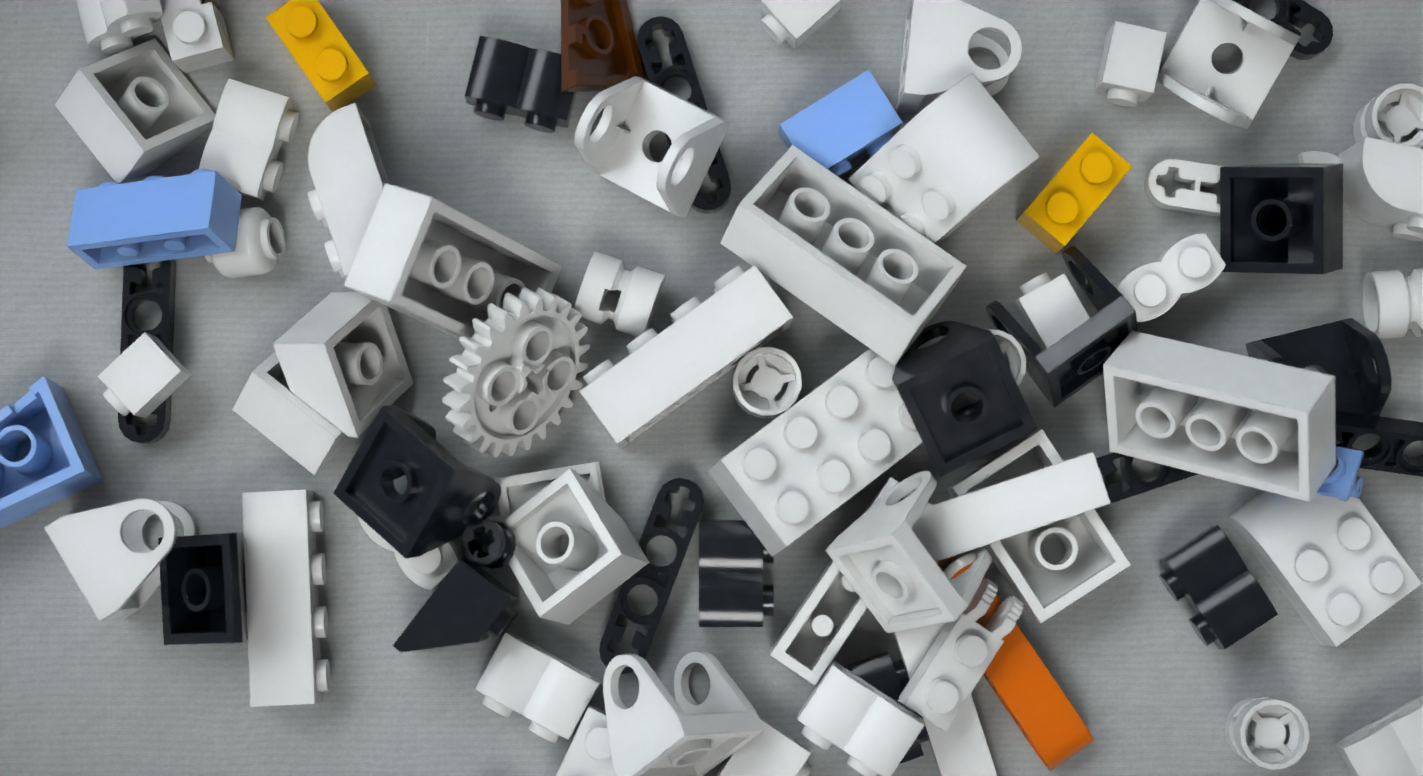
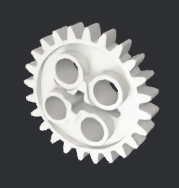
(516, 372)

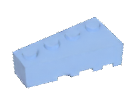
(41, 453)

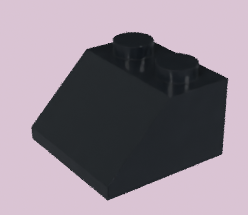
(1282, 218)
(204, 590)
(461, 611)

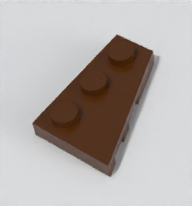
(597, 45)

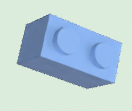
(843, 125)

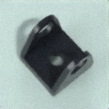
(1338, 350)
(1082, 352)
(960, 363)
(436, 485)

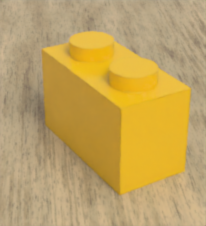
(321, 52)
(1074, 193)

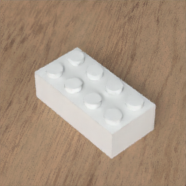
(842, 254)
(441, 263)
(687, 355)
(1221, 414)
(818, 452)

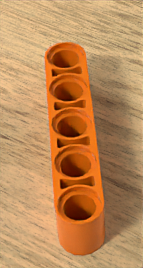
(1032, 695)

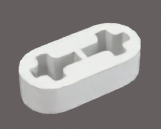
(1184, 200)

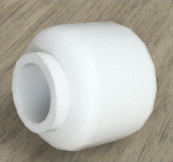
(257, 247)

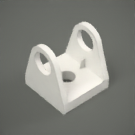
(938, 48)
(1231, 95)
(621, 142)
(110, 553)
(894, 568)
(678, 735)

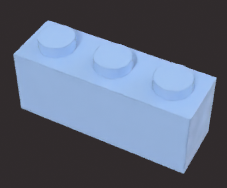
(155, 219)

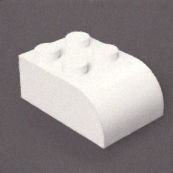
(946, 161)
(346, 181)
(1385, 185)
(1326, 560)
(1055, 561)

